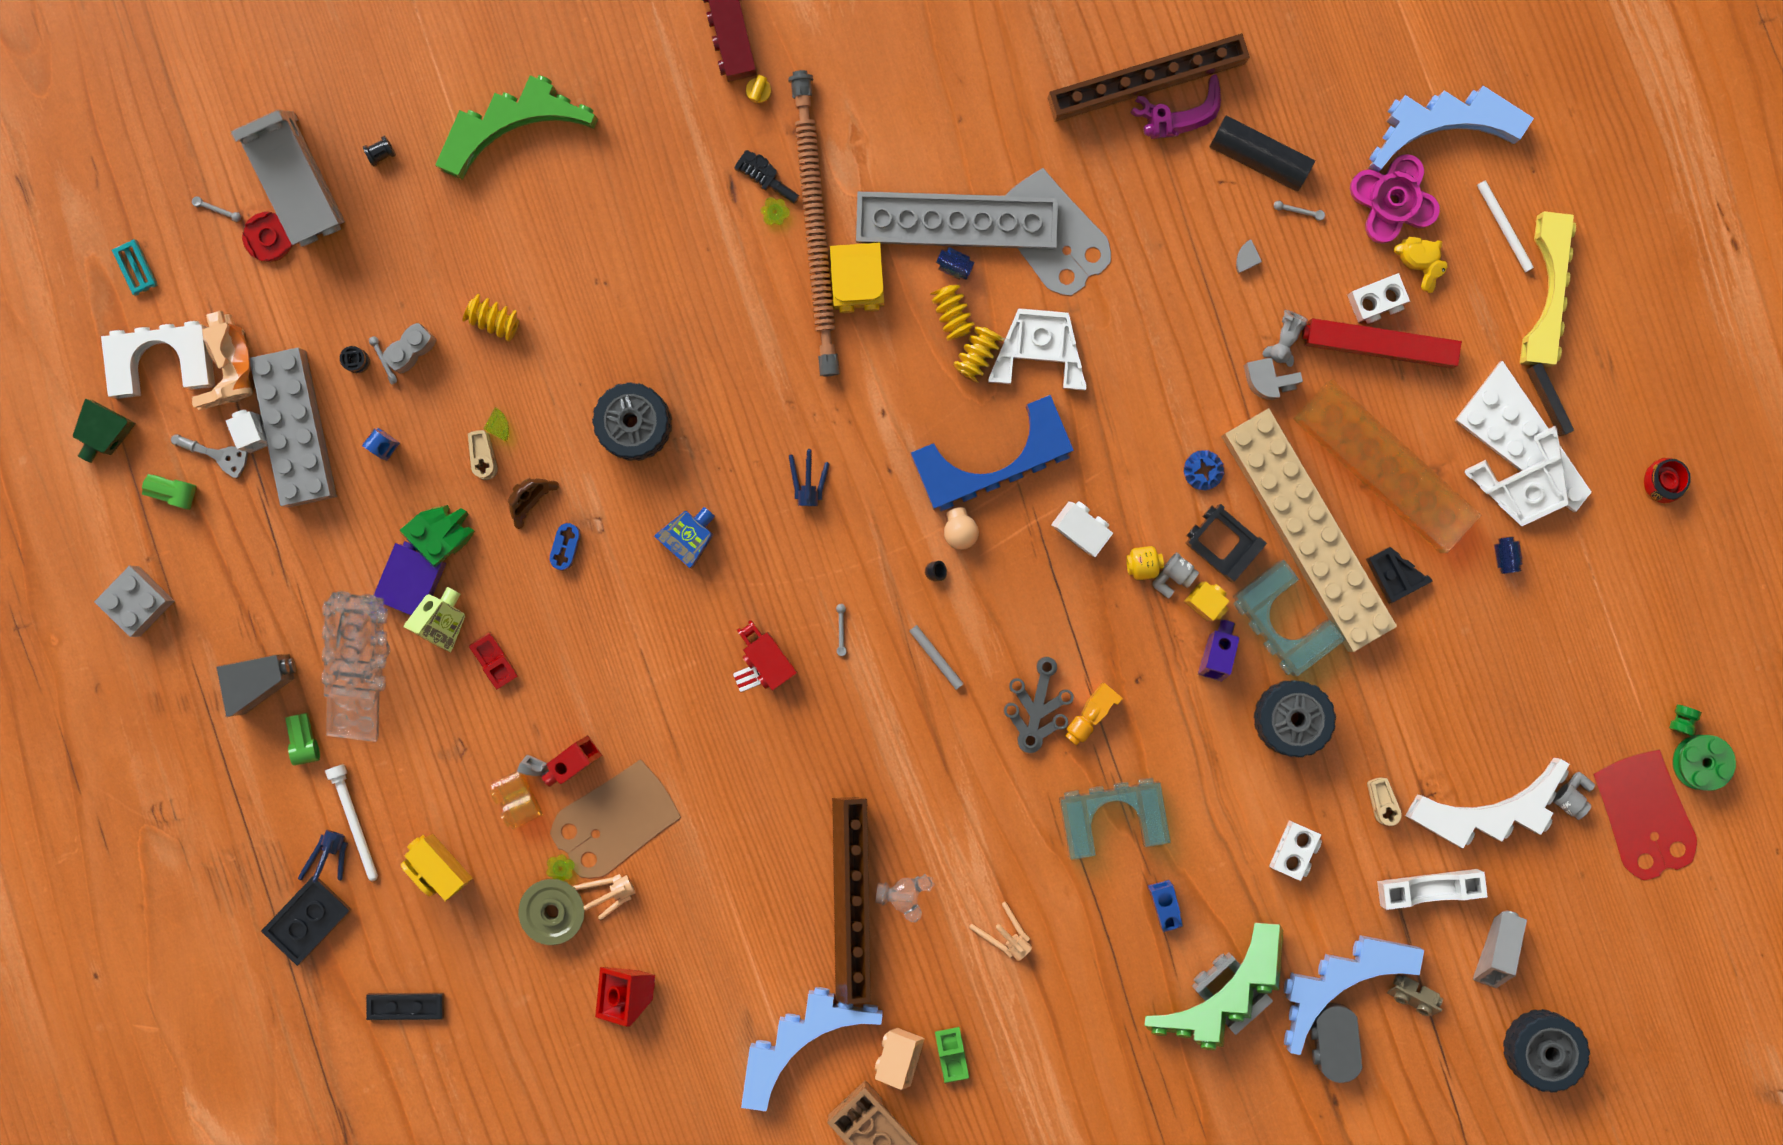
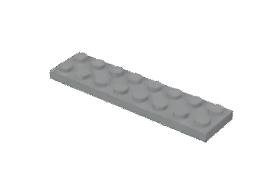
(957, 220)

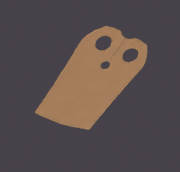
(624, 810)

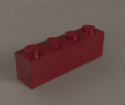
(731, 39)

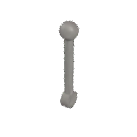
(198, 202)
(1319, 215)
(374, 342)
(841, 650)

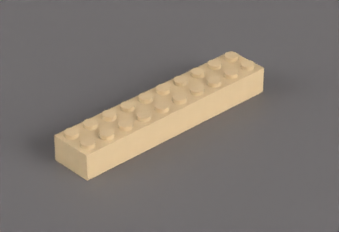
(1309, 530)

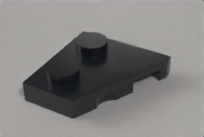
(1396, 575)

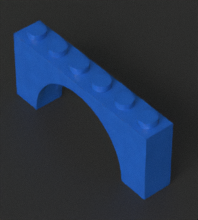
(1045, 443)

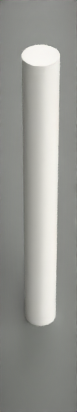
(1505, 226)

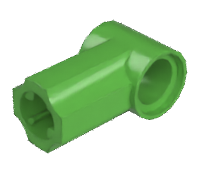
(174, 492)
(302, 746)

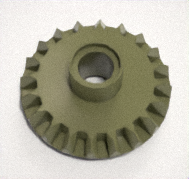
(534, 915)

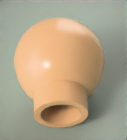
(960, 530)

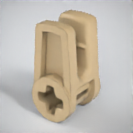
(482, 451)
(1382, 798)

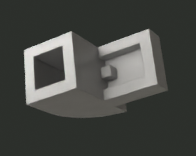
(1263, 380)

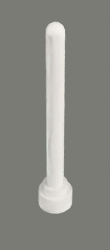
(338, 776)

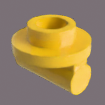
(758, 89)

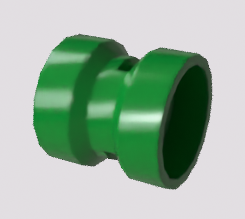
(1684, 726)

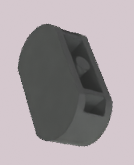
(1337, 1043)

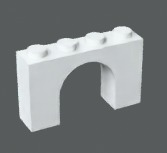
(124, 351)

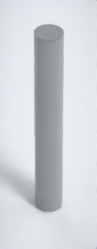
(936, 657)

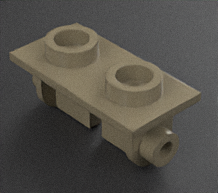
(1425, 1002)

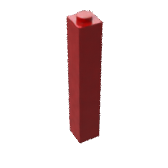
(1382, 343)

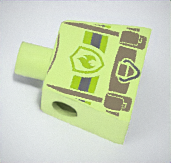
(437, 619)

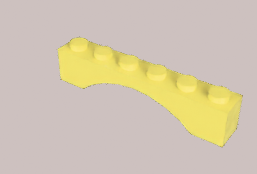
(1553, 238)

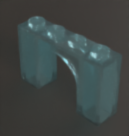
(1256, 602)
(1079, 810)

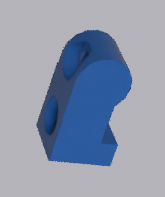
(380, 444)
(1166, 905)

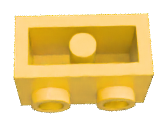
(1208, 601)

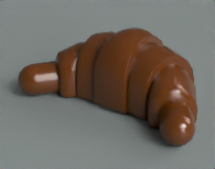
(526, 497)

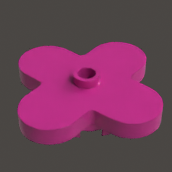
(1403, 182)

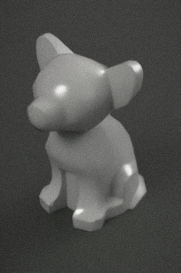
(1289, 334)

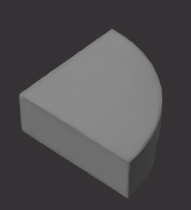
(1247, 257)
(532, 766)

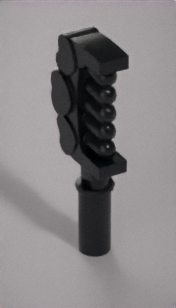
(763, 172)

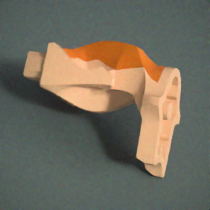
(230, 352)

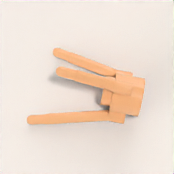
(621, 888)
(1017, 945)

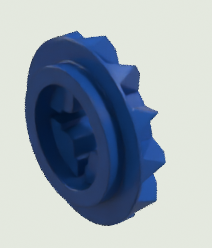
(1198, 480)

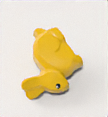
(1423, 256)

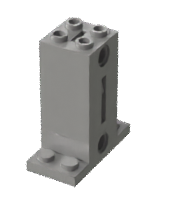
(290, 176)

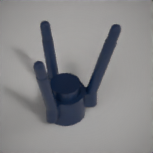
(808, 495)
(330, 843)

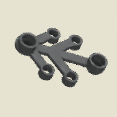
(1037, 709)

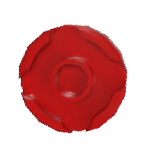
(266, 237)

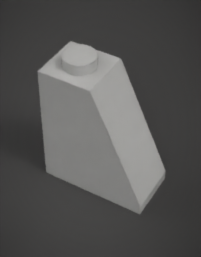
(1501, 950)

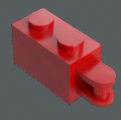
(766, 658)

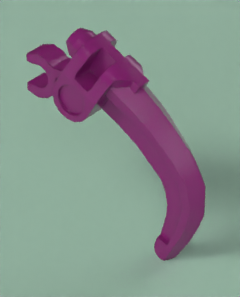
(1170, 124)

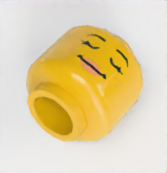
(1144, 563)

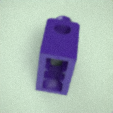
(1218, 662)

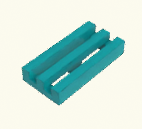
(140, 256)

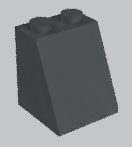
(253, 681)

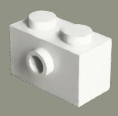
(1082, 528)

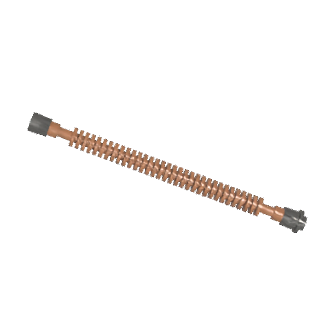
(801, 93)

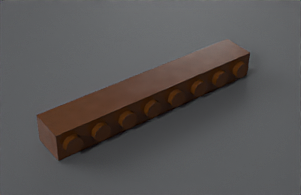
(1148, 77)
(851, 900)

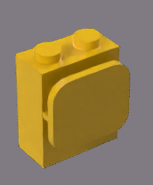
(857, 277)
(434, 868)

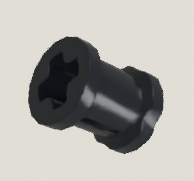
(379, 151)

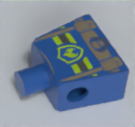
(687, 536)

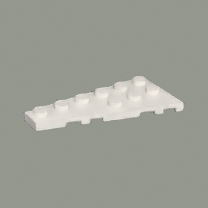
(1507, 424)

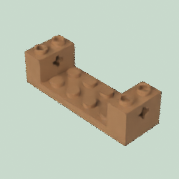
(865, 1121)

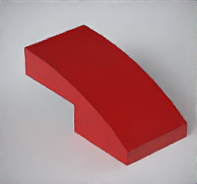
(493, 660)

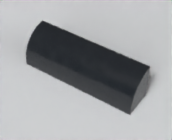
(1262, 153)

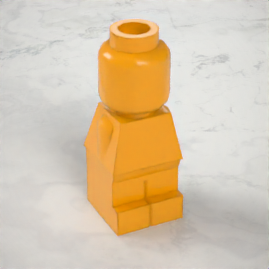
(1093, 712)

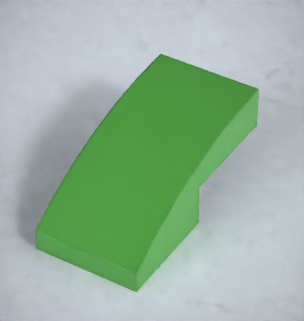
(952, 1055)

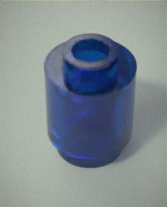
(955, 263)
(1508, 555)

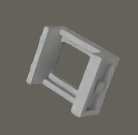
(1260, 1000)

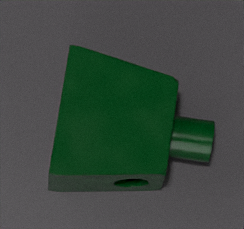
(100, 430)

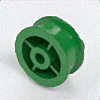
(1718, 766)

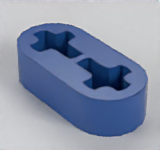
(558, 546)

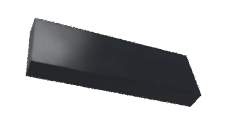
(1550, 399)
(404, 1006)

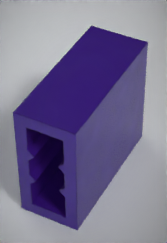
(407, 578)

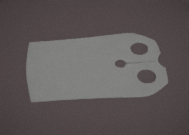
(1073, 230)

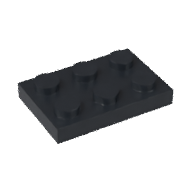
(306, 920)

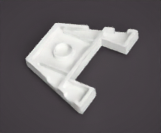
(1043, 338)
(1532, 491)

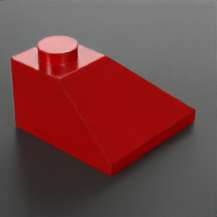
(623, 994)

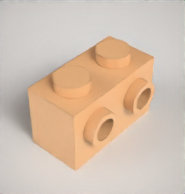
(898, 1058)

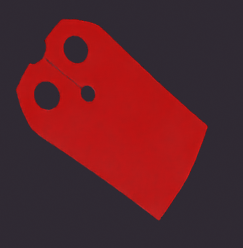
(1644, 801)

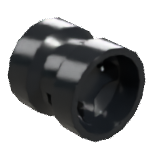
(359, 359)

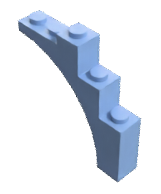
(1484, 113)
(1338, 973)
(793, 1033)

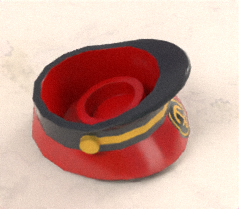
(1667, 480)

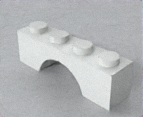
(1433, 887)

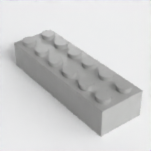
(293, 427)

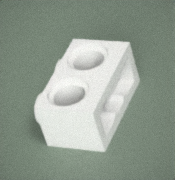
(1377, 295)
(247, 431)
(1288, 848)

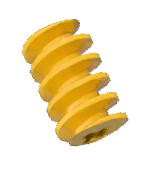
(952, 312)
(491, 318)
(977, 352)

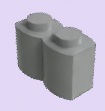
(413, 343)

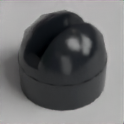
(936, 571)

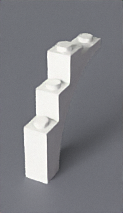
(1495, 820)

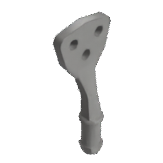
(219, 455)

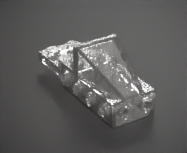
(353, 664)

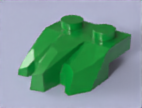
(437, 533)

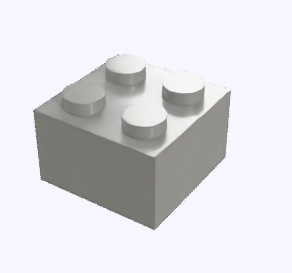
(134, 601)

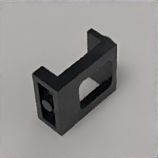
(1241, 554)

